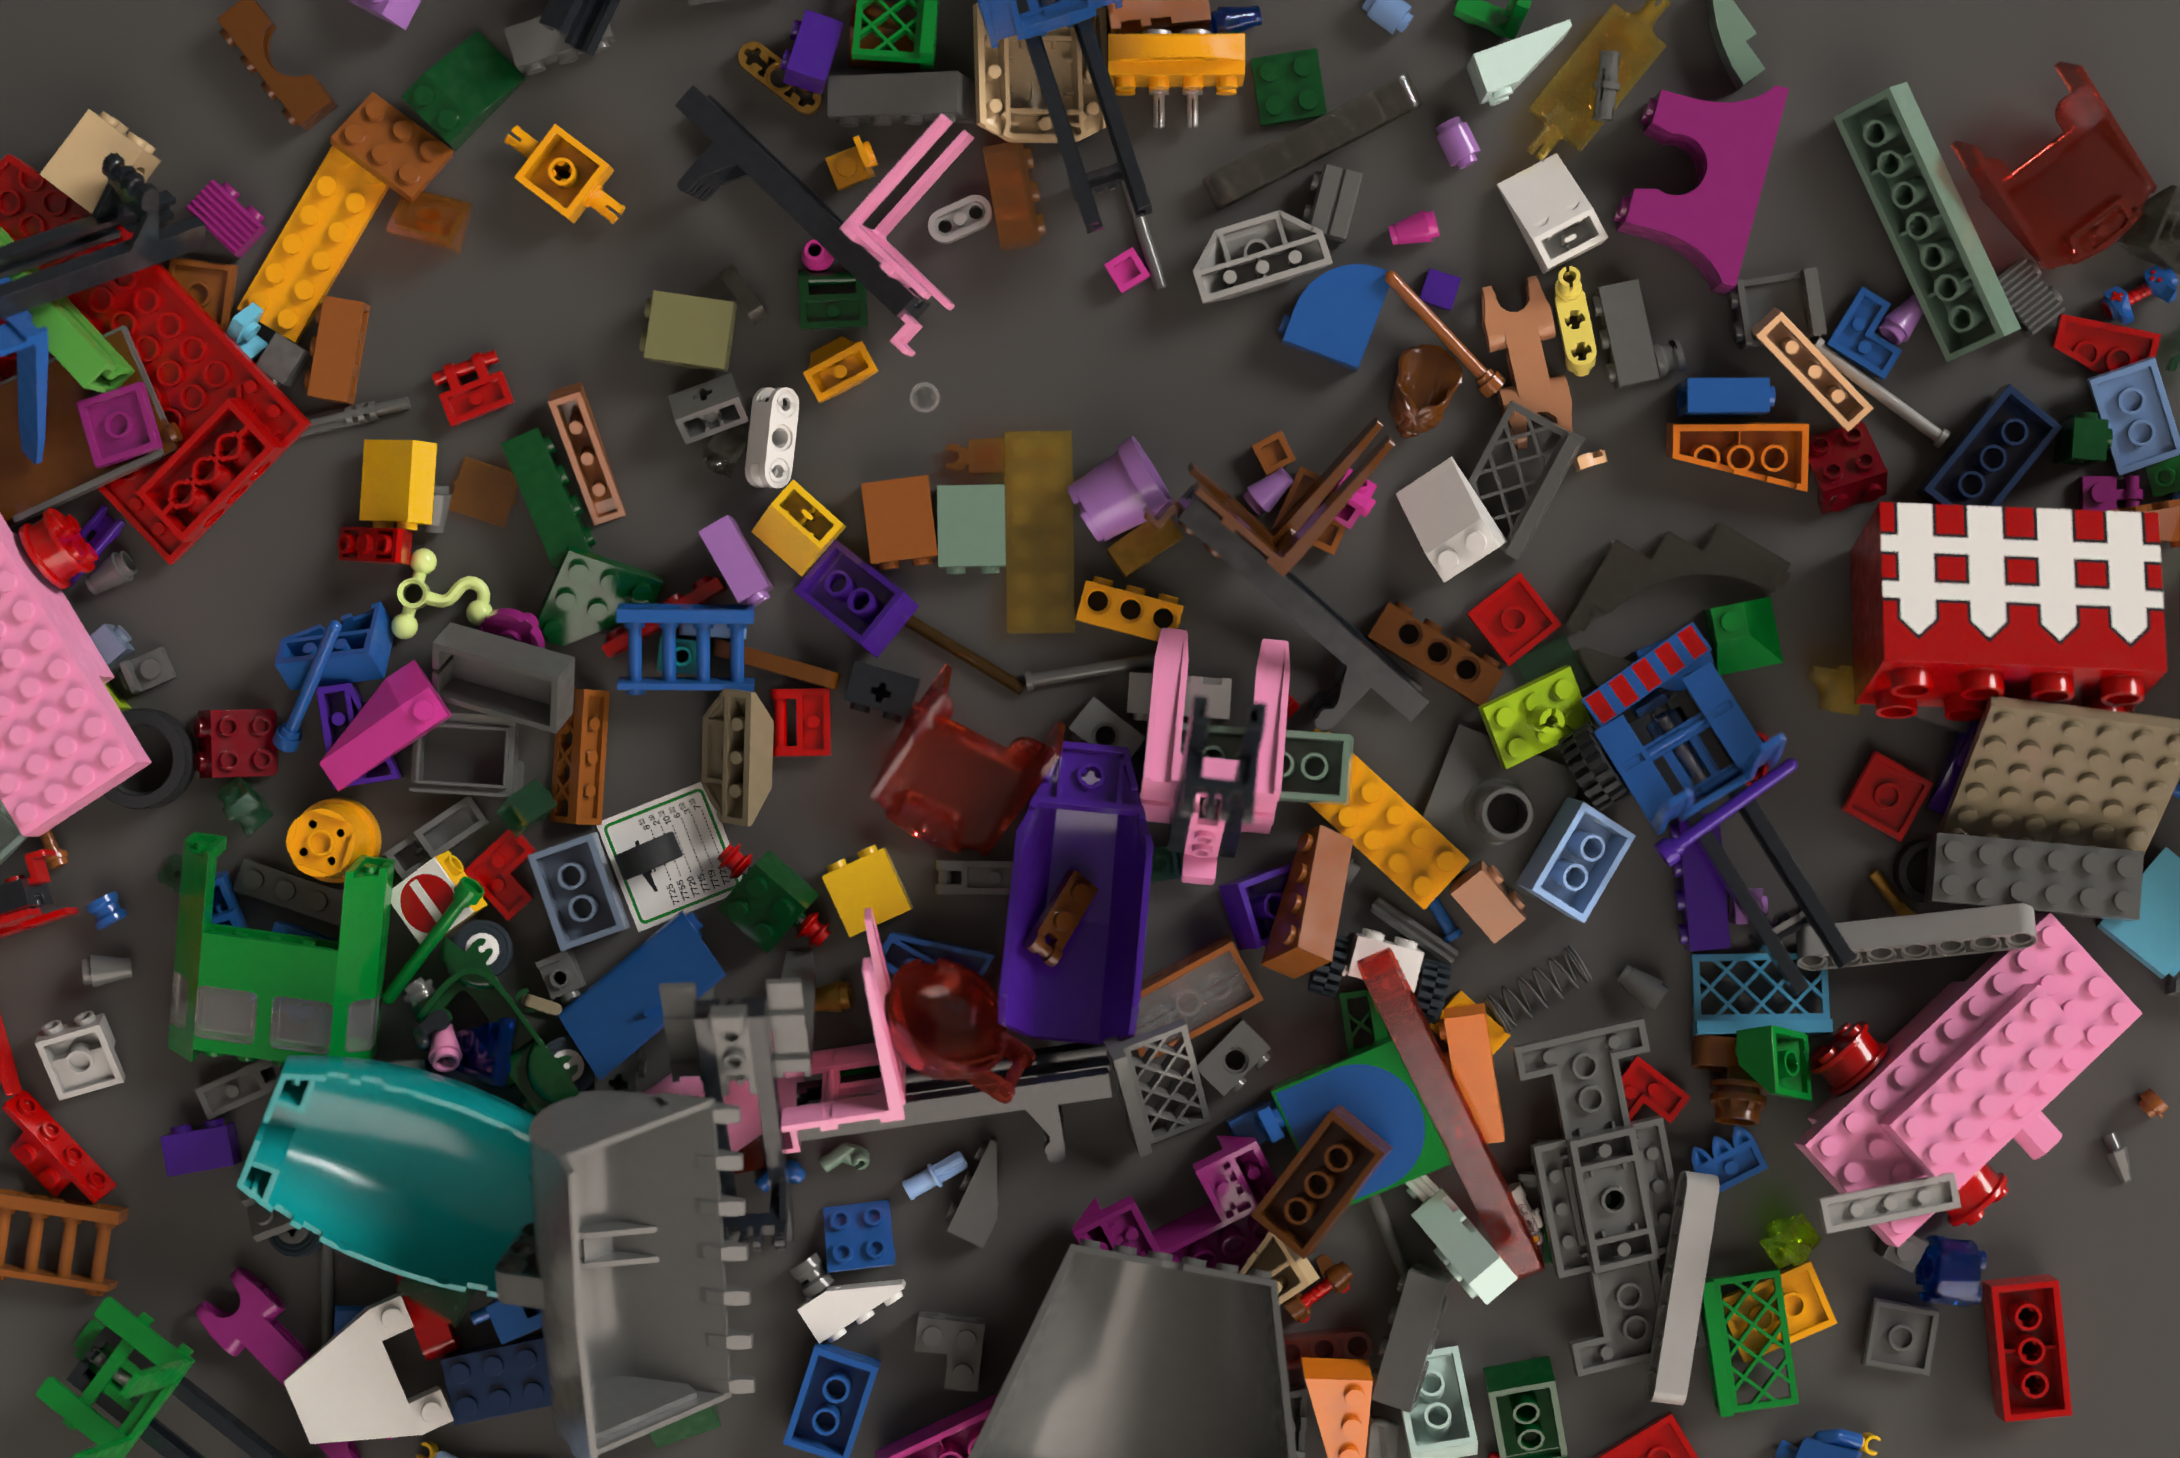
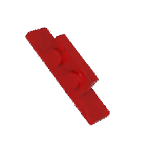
(52, 1153)

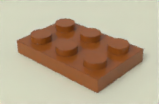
(391, 147)

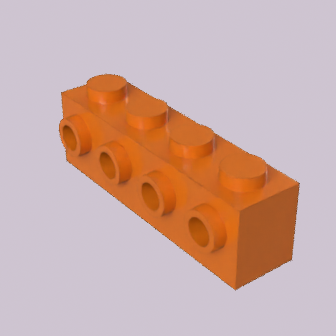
(1473, 1066)

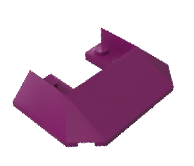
(1215, 1232)

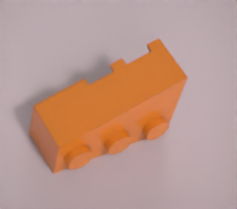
(1341, 1403)

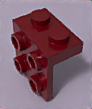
(1846, 468)
(236, 743)

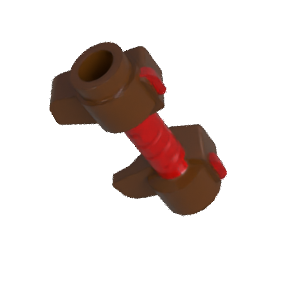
(1335, 1278)

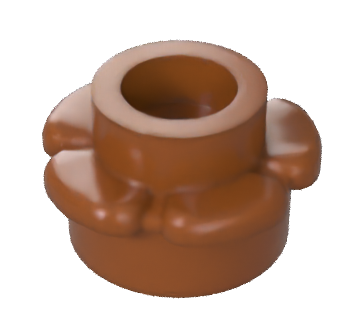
(2152, 1104)

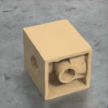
(78, 161)

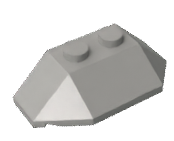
(1259, 256)

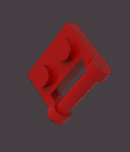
(812, 721)

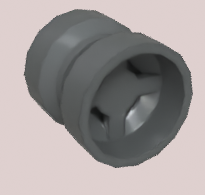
(811, 1275)

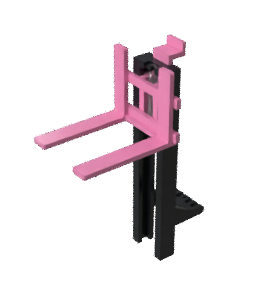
(859, 249)

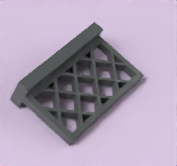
(1546, 484)
(1129, 1087)

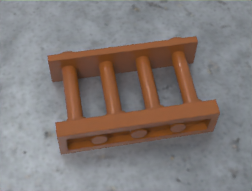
(72, 1213)

